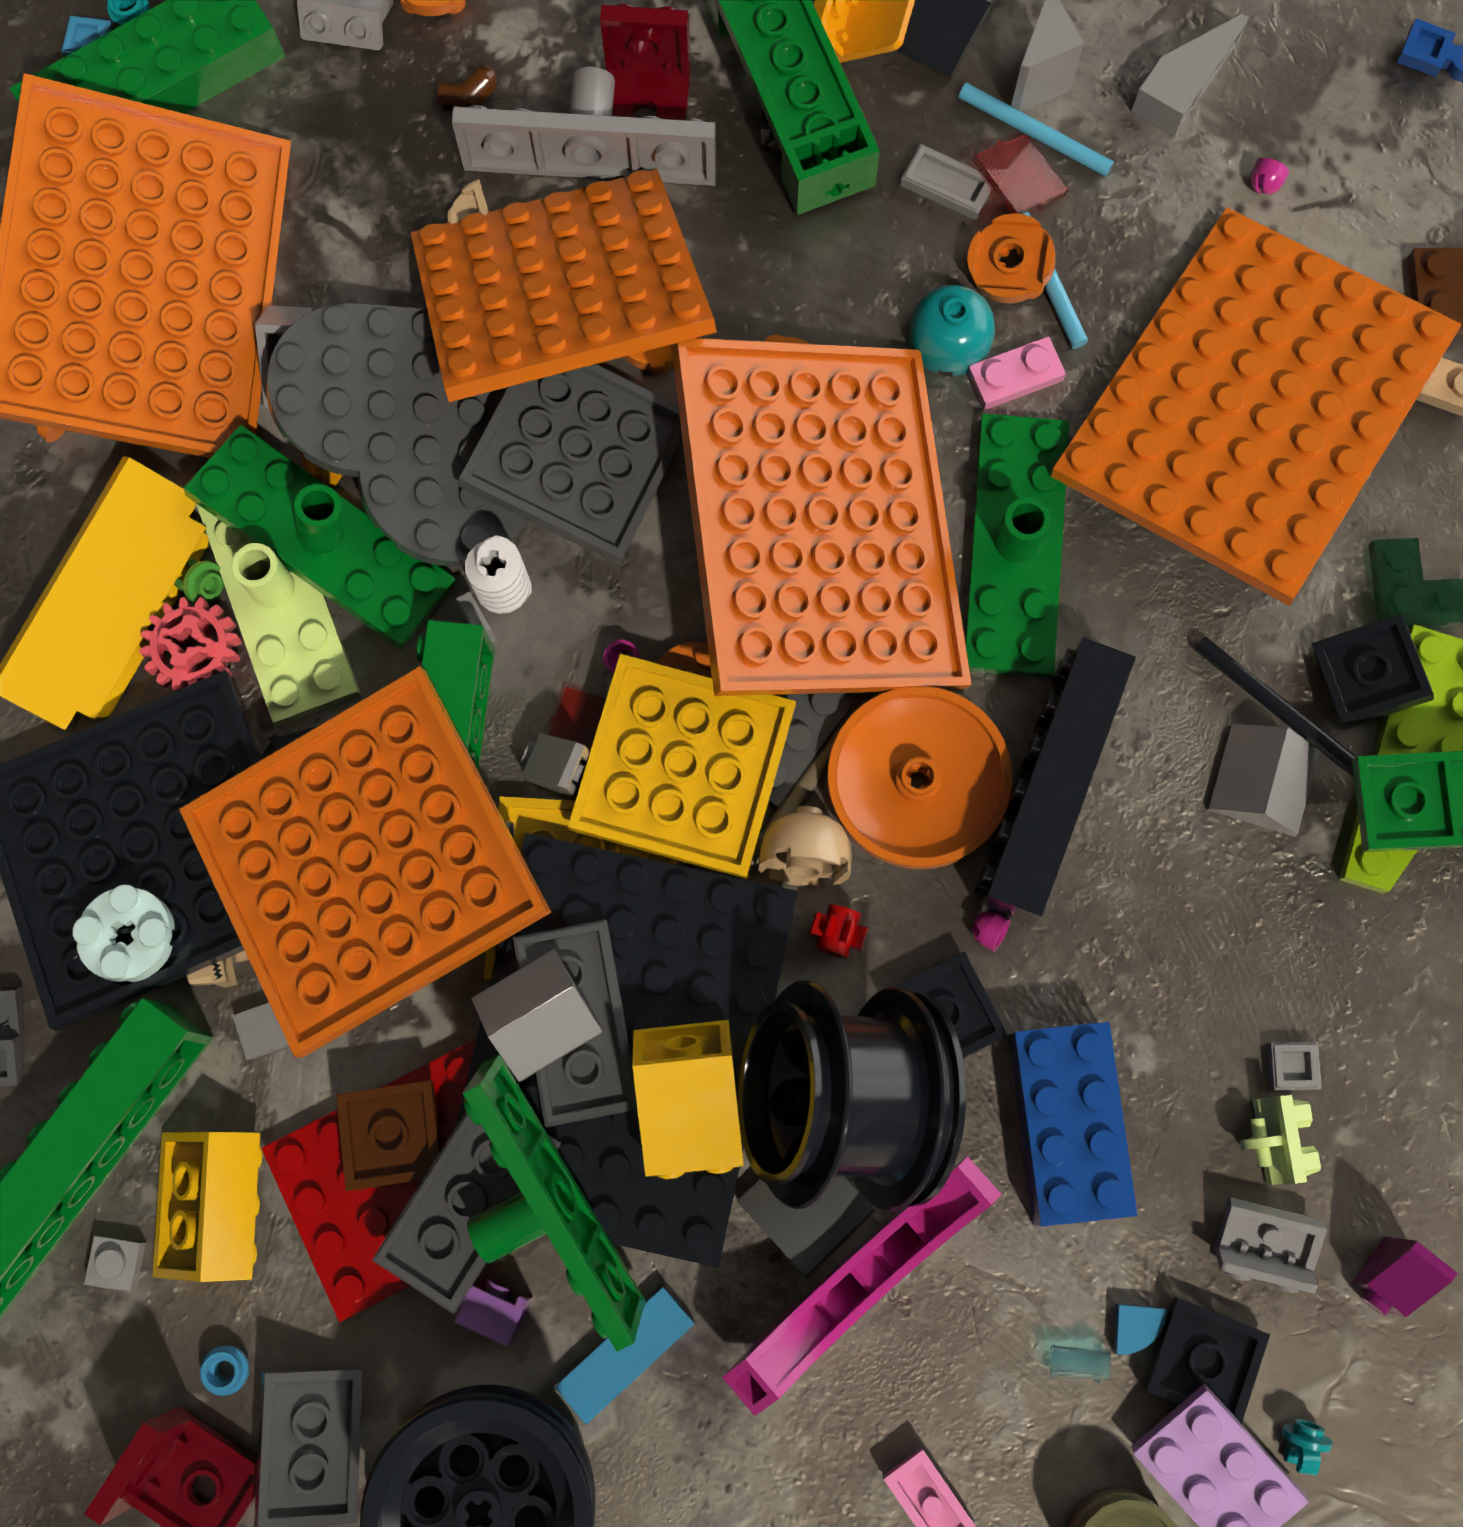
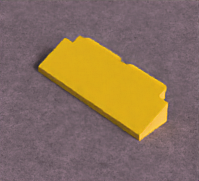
(90, 618)

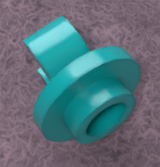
(1304, 1445)

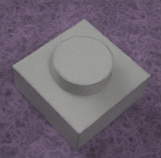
(115, 1263)

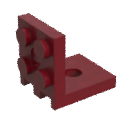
(648, 59)
(160, 1471)

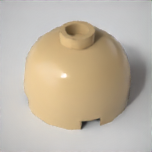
(806, 848)

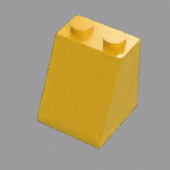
(686, 1099)

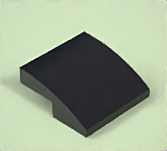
(942, 33)

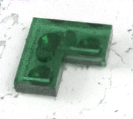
(1401, 586)

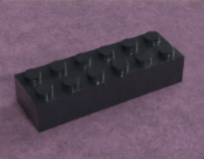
(1056, 781)

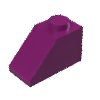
(1401, 1277)

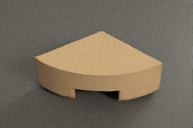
(468, 202)

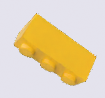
(207, 1206)

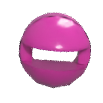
(1268, 176)
(616, 648)
(990, 929)

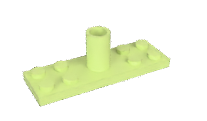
(283, 628)

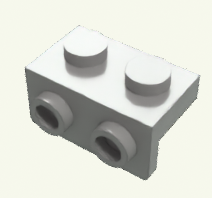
(344, 21)
(1270, 1245)

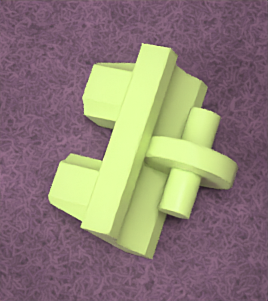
(1278, 1140)

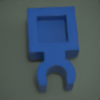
(1431, 49)

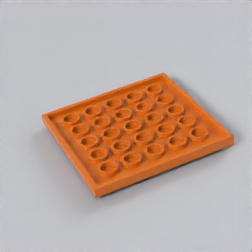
(558, 284)
(362, 862)

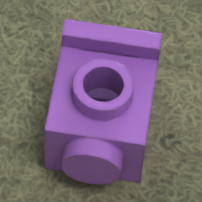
(492, 1311)

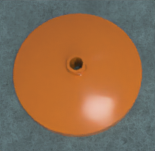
(928, 736)

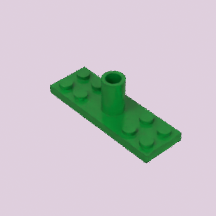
(318, 536)
(1016, 547)
(1410, 800)
(547, 1205)

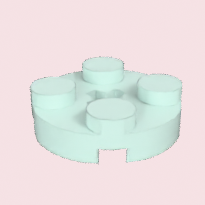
(98, 932)

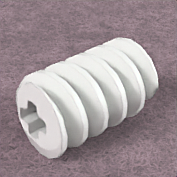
(498, 575)

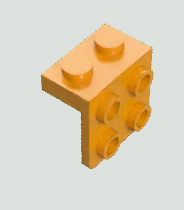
(864, 26)

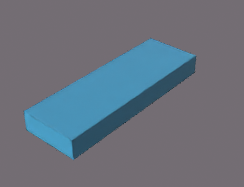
(609, 1372)

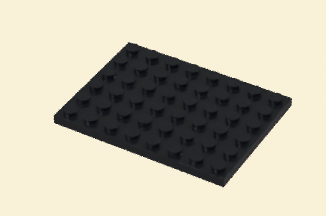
(684, 954)

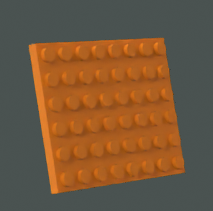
(135, 269)
(1256, 404)
(818, 518)

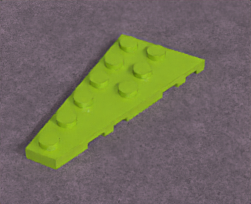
(1418, 729)

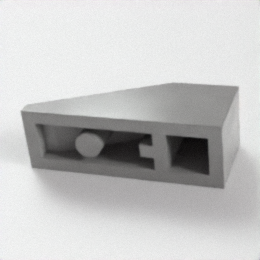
(1183, 75)

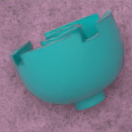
(952, 329)

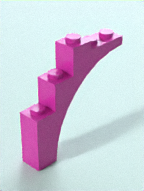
(856, 1286)

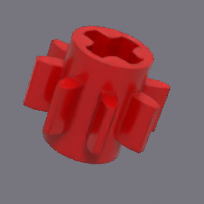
(838, 931)

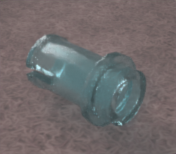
(1080, 1363)

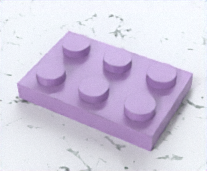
(1217, 1467)

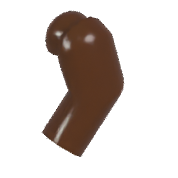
(472, 91)

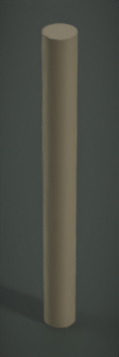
(799, 792)

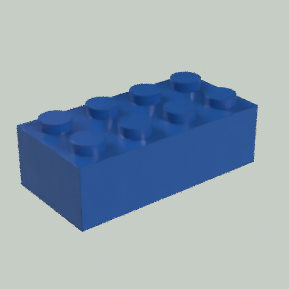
(1072, 1124)

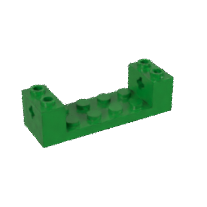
(802, 98)

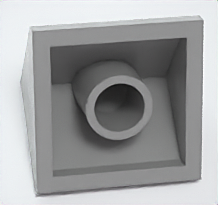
(1049, 58)
(1264, 777)
(536, 1016)

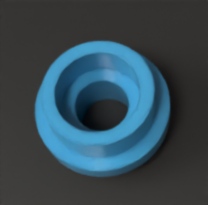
(210, 1370)

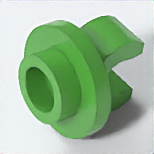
(201, 581)

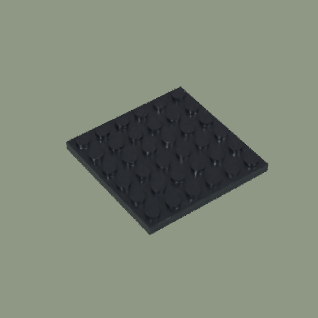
(109, 815)

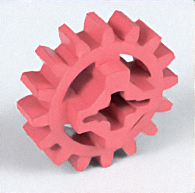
(183, 629)

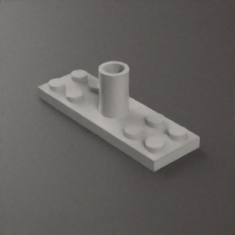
(586, 140)

